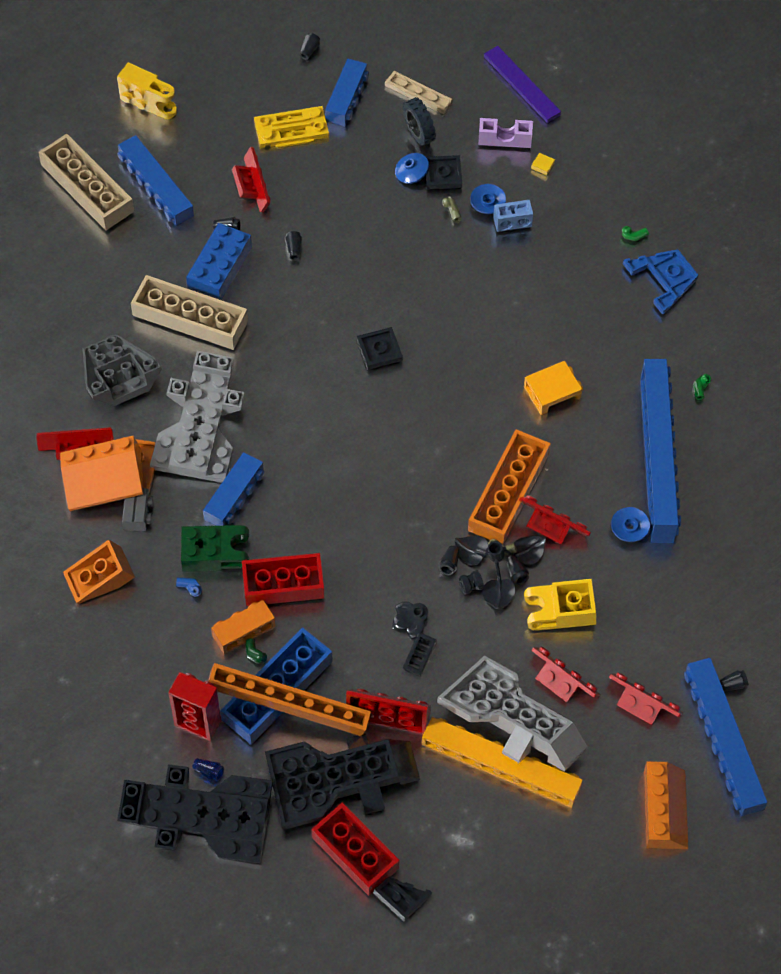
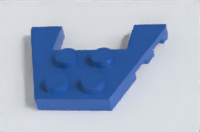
(670, 270)

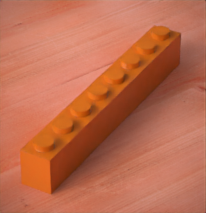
(289, 699)

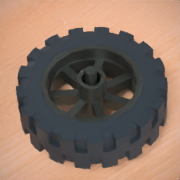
(419, 121)

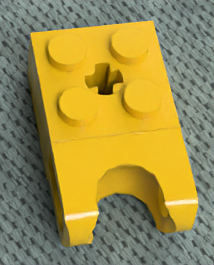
(146, 91)
(562, 605)

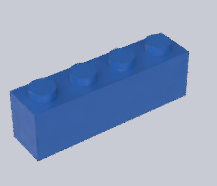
(346, 92)
(234, 490)

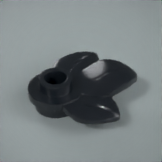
(408, 620)

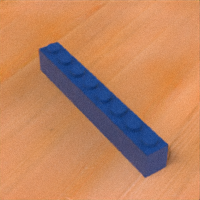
(725, 737)

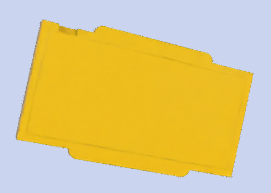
(291, 127)

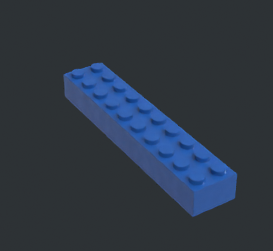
(659, 451)

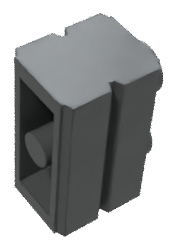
(136, 512)

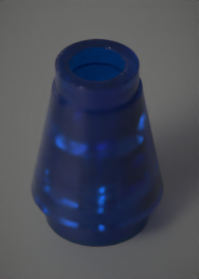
(209, 769)

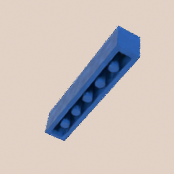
(155, 180)

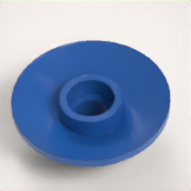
(412, 168)
(484, 194)
(630, 517)

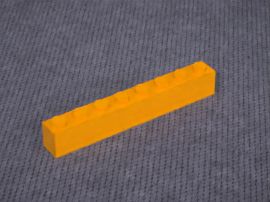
(488, 757)

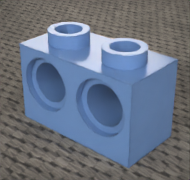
(513, 215)

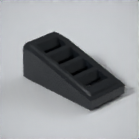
(423, 638)

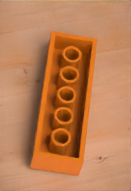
(510, 481)

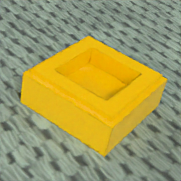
(543, 164)

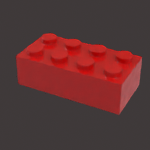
(283, 579)
(195, 705)
(355, 848)

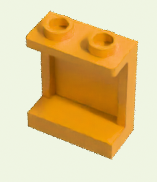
(552, 386)

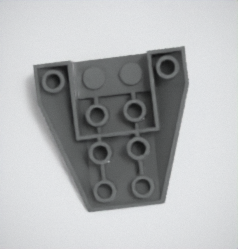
(118, 370)

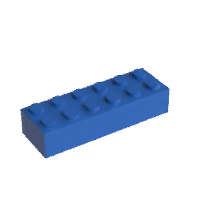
(294, 665)

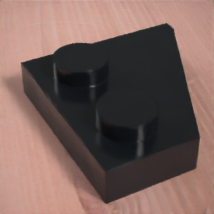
(401, 897)

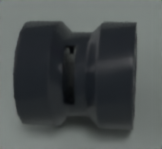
(471, 582)

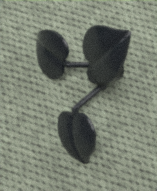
(475, 547)

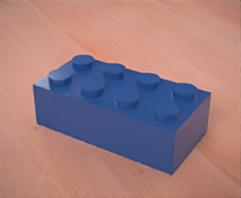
(219, 261)

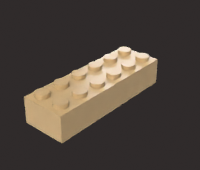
(86, 181)
(189, 312)

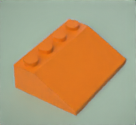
(102, 473)

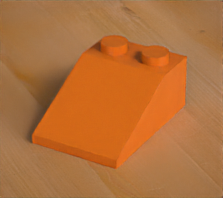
(99, 572)

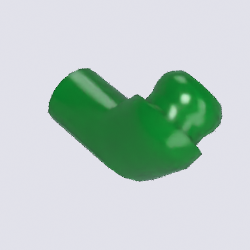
(632, 235)
(699, 385)

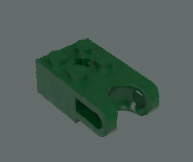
(211, 547)

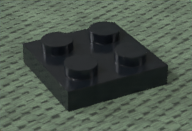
(444, 172)
(379, 348)

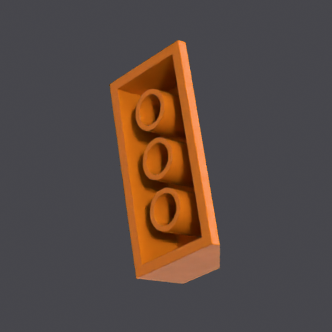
(665, 806)

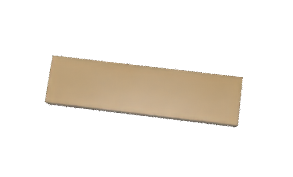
(415, 89)

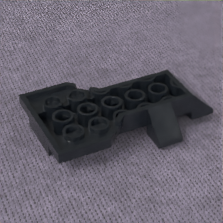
(358, 770)
(178, 809)

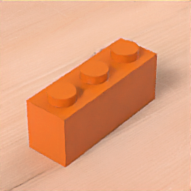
(243, 626)

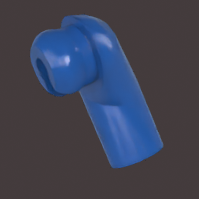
(191, 585)

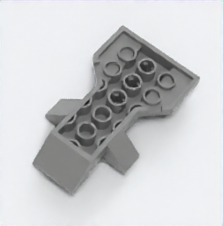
(203, 402)
(494, 696)

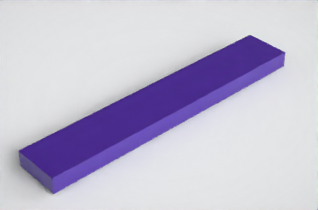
(522, 84)

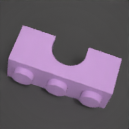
(517, 136)

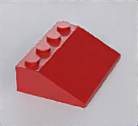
(391, 711)

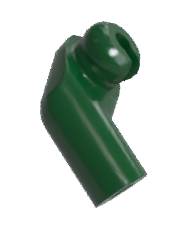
(254, 654)

